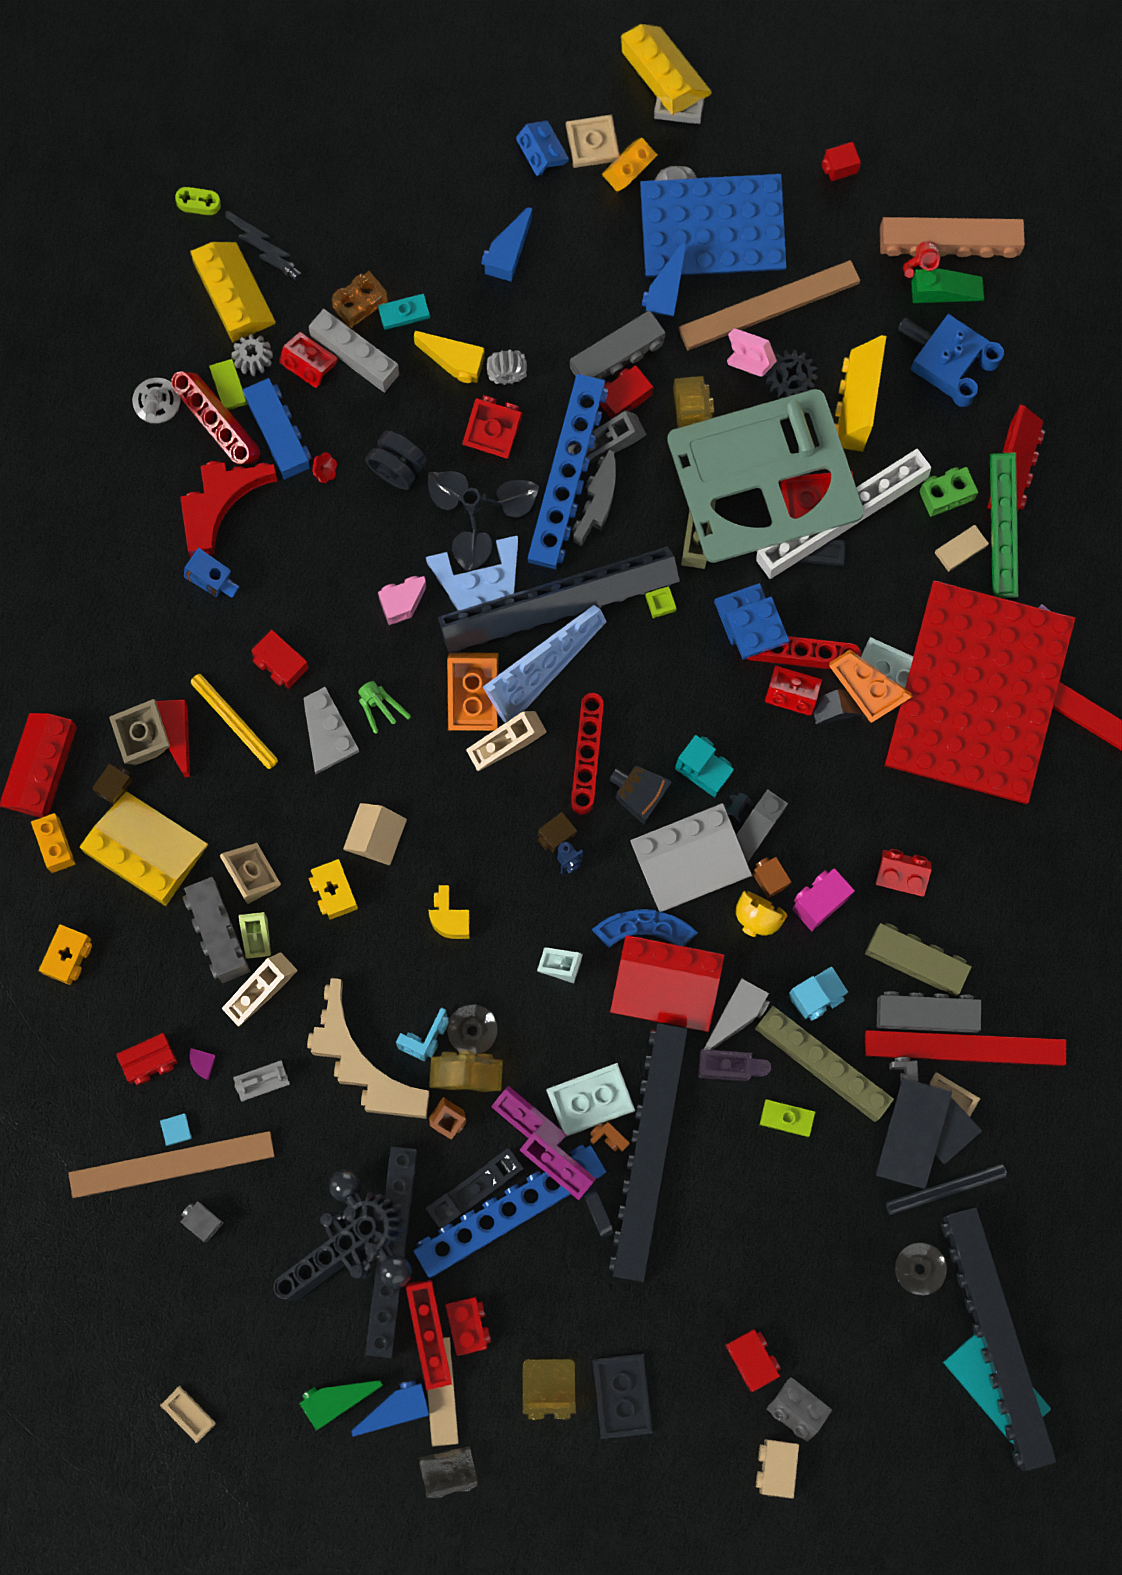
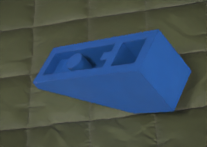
(506, 248)
(664, 290)
(400, 1407)

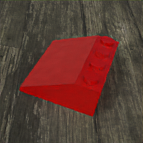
(667, 983)

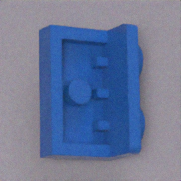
(541, 146)

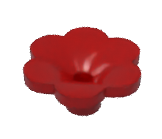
(324, 467)

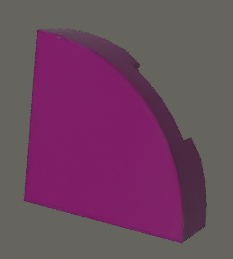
(202, 1062)

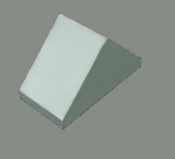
(560, 964)

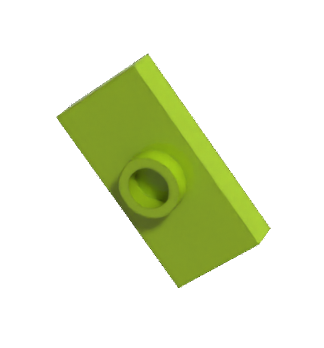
(787, 1118)

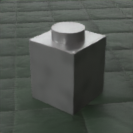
(200, 1221)

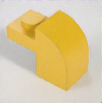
(447, 922)

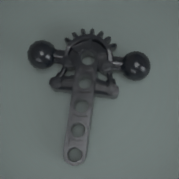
(393, 1270)

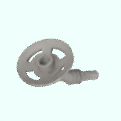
(155, 401)

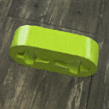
(198, 201)

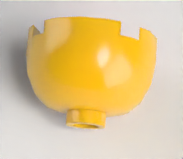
(758, 915)

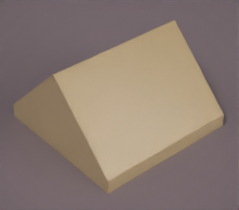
(375, 833)
(250, 871)

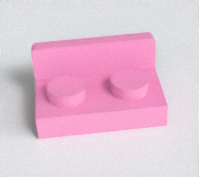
(751, 353)

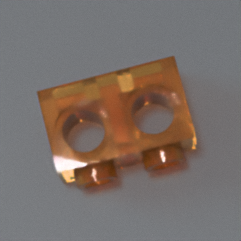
(363, 303)

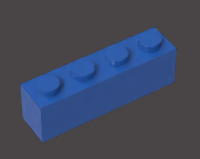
(276, 428)

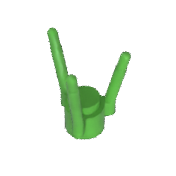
(374, 695)

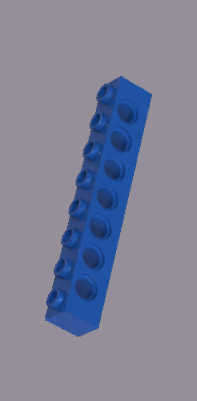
(583, 388)
(435, 1264)

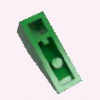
(946, 286)
(330, 1402)

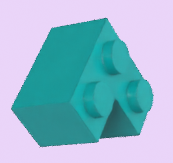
(703, 767)

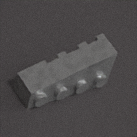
(216, 930)

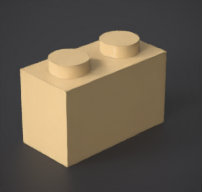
(778, 1468)

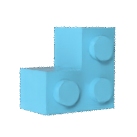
(817, 993)

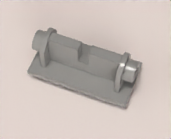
(261, 1081)

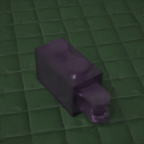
(731, 1065)

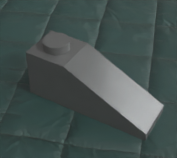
(613, 436)
(760, 823)

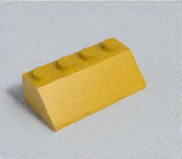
(663, 68)
(232, 289)

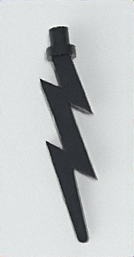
(274, 255)

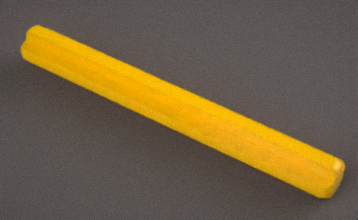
(234, 721)

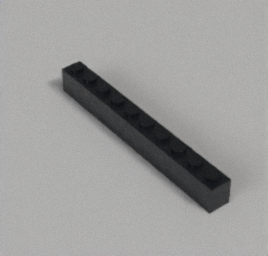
(558, 599)
(649, 1153)
(999, 1340)

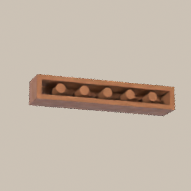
(953, 236)

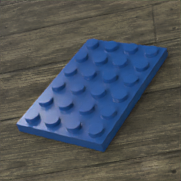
(722, 220)

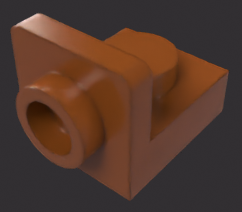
(614, 1138)

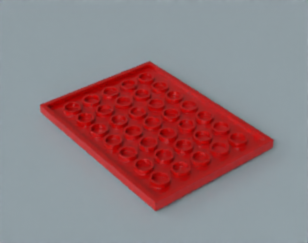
(980, 692)

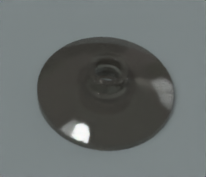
(468, 1017)
(933, 1265)

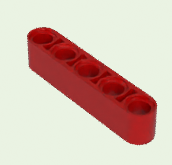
(225, 422)
(812, 649)
(590, 742)

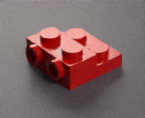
(493, 426)

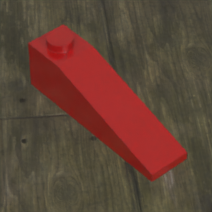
(428, 1334)

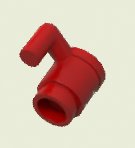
(926, 256)

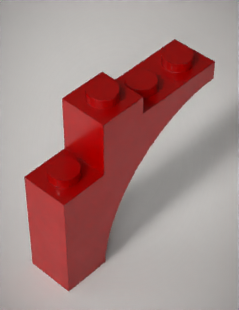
(221, 490)

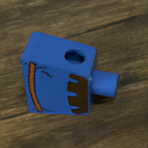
(202, 567)

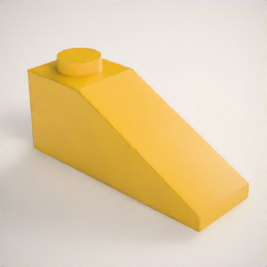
(457, 358)

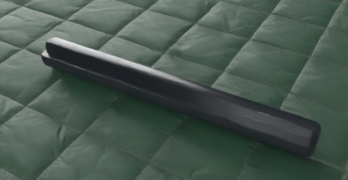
(946, 1189)

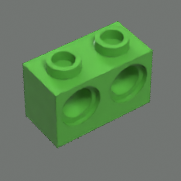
(951, 495)

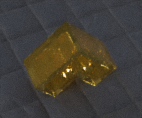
(692, 401)
(466, 1072)

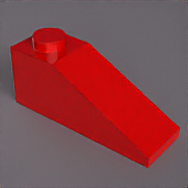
(175, 721)

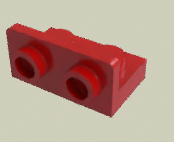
(307, 359)
(793, 690)
(467, 1326)

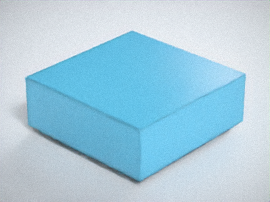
(176, 1129)

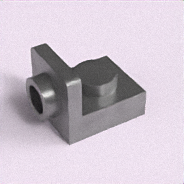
(909, 1067)

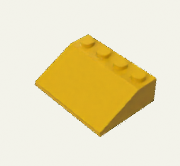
(859, 393)
(144, 847)

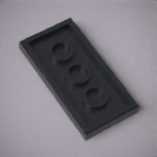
(913, 1133)

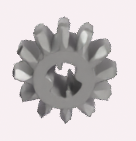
(249, 347)
(506, 367)

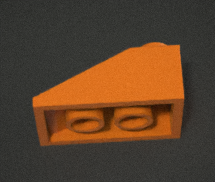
(467, 700)

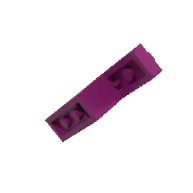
(543, 1143)

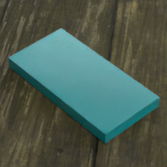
(973, 1373)

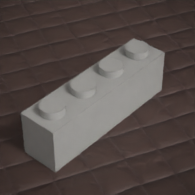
(354, 350)

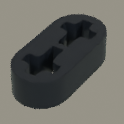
(598, 1213)

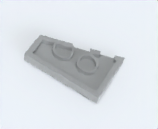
(327, 731)

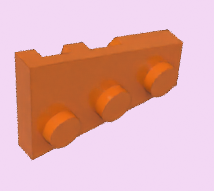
(868, 686)

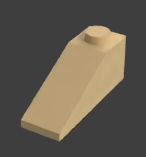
(506, 739)
(259, 988)

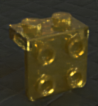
(549, 1388)

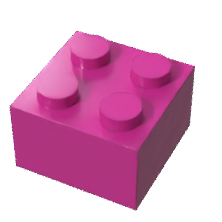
(823, 899)

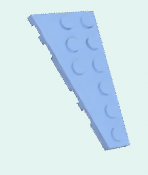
(528, 677)

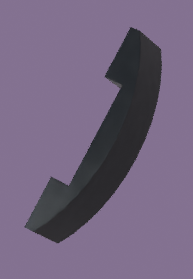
(474, 1188)

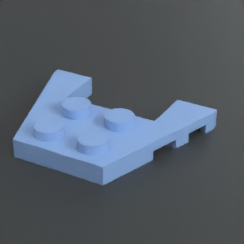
(482, 584)

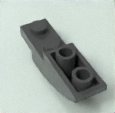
(601, 493)

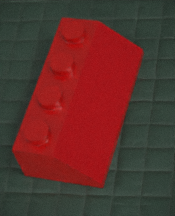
(1022, 439)
(38, 764)

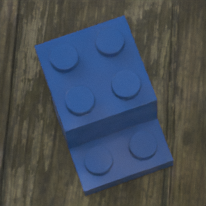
(751, 621)

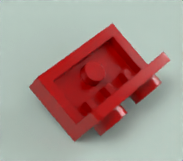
(904, 872)

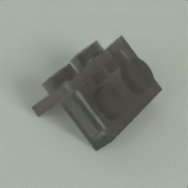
(448, 1472)

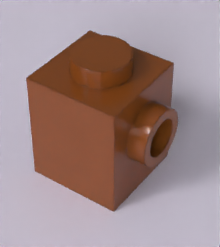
(447, 1118)

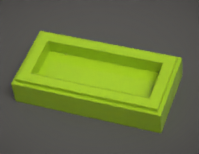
(228, 384)

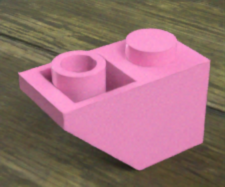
(401, 600)

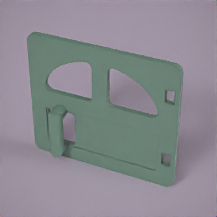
(751, 452)

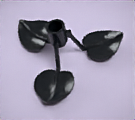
(450, 487)

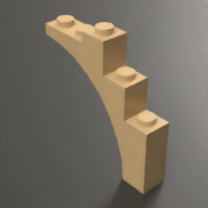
(334, 1040)

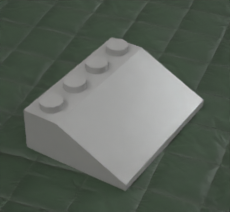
(691, 858)

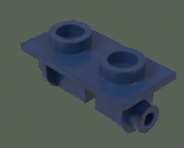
(569, 858)

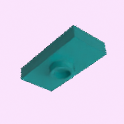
(403, 311)

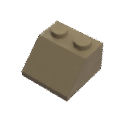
(140, 733)

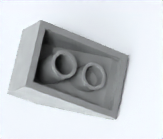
(741, 1010)

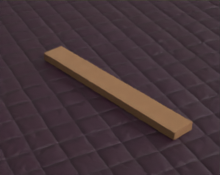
(769, 305)
(171, 1164)

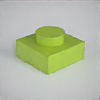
(660, 602)

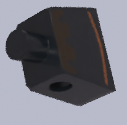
(640, 791)

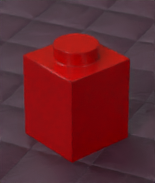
(841, 161)

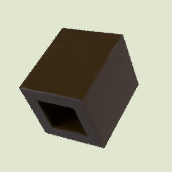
(113, 783)
(556, 832)

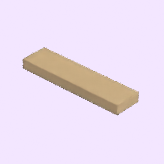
(443, 1409)

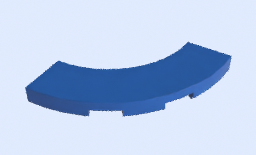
(644, 923)

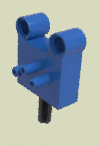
(950, 355)

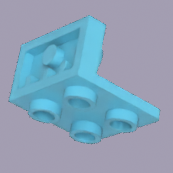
(413, 1045)

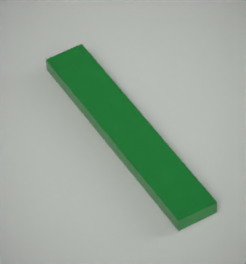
(1004, 524)

